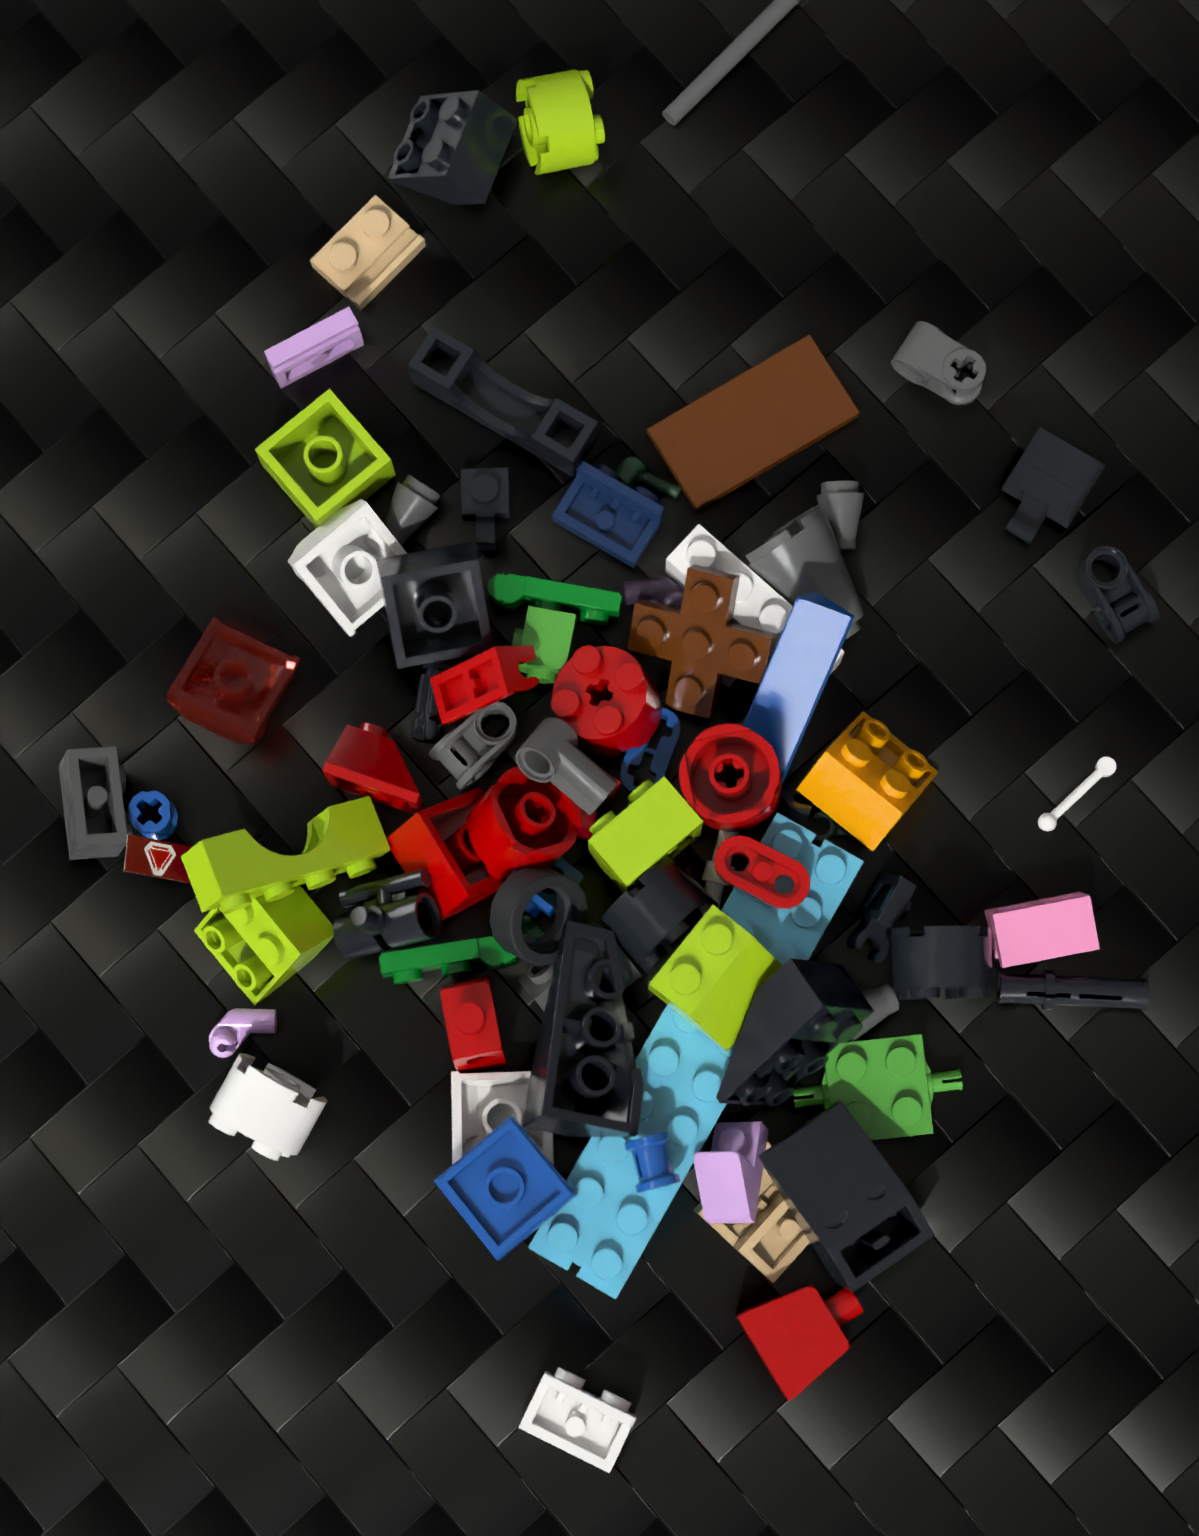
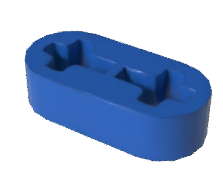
(661, 756)

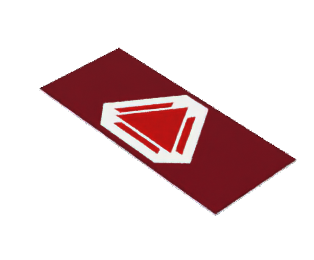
(155, 858)

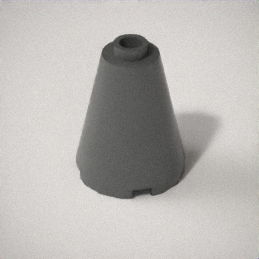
(805, 560)

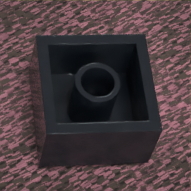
(435, 604)

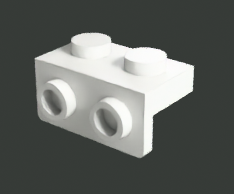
(578, 1420)

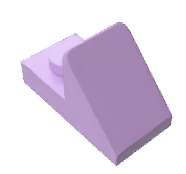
(731, 1172)

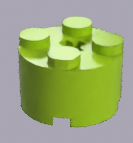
(559, 121)

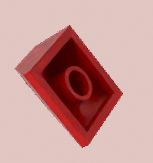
(371, 766)

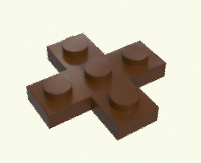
(701, 641)

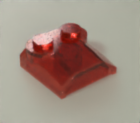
(231, 683)

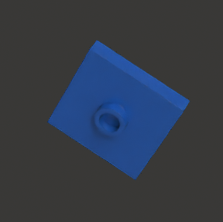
(505, 1188)

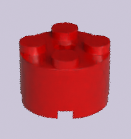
(606, 700)
(706, 764)
(522, 824)

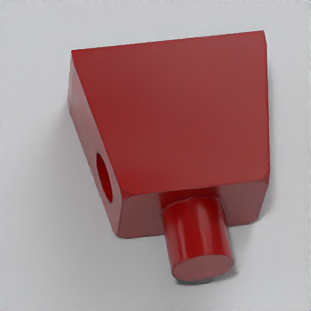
(473, 1025)
(800, 1334)

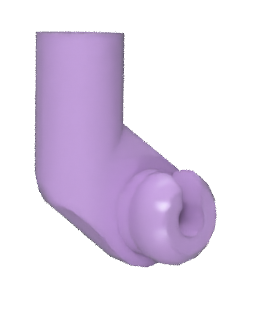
(237, 1026)

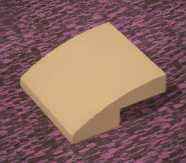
(773, 1238)

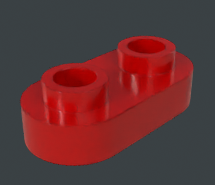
(763, 870)

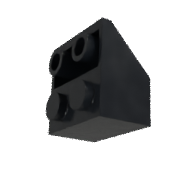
(453, 147)

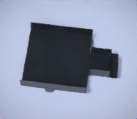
(1050, 482)

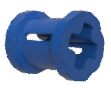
(159, 802)
(652, 1162)

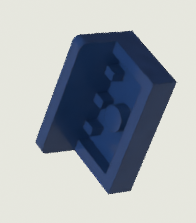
(609, 513)

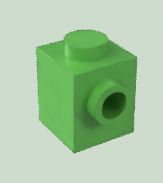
(553, 641)

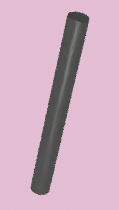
(727, 60)

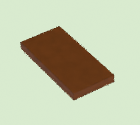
(753, 423)

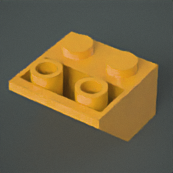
(867, 780)

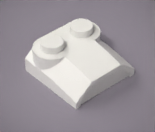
(342, 566)
(484, 1103)

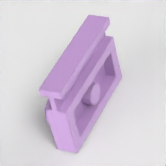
(314, 347)

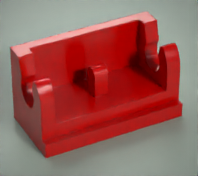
(481, 681)

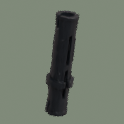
(1072, 991)

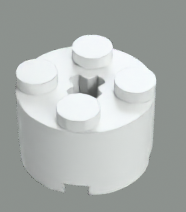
(266, 1107)

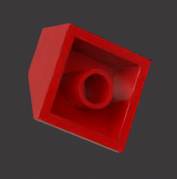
(441, 843)

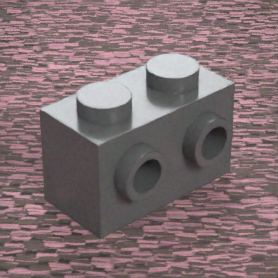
(94, 802)

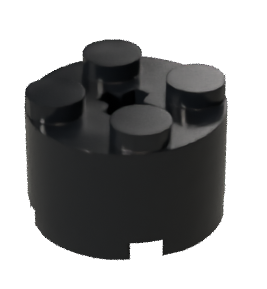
(657, 912)
(942, 959)

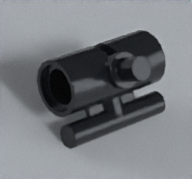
(388, 915)

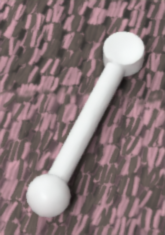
(1104, 768)

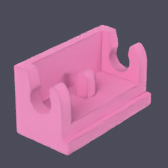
(1042, 929)

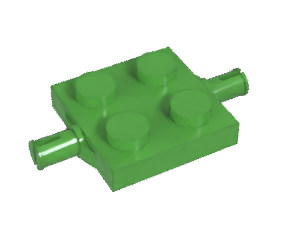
(881, 1085)

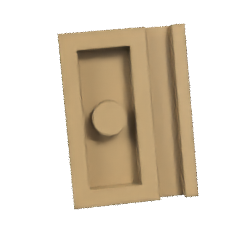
(368, 252)

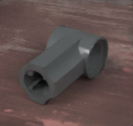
(554, 757)

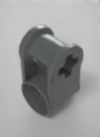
(935, 360)
(475, 746)

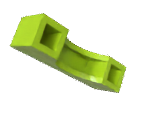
(236, 868)

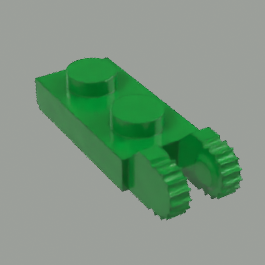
(592, 604)
(451, 957)

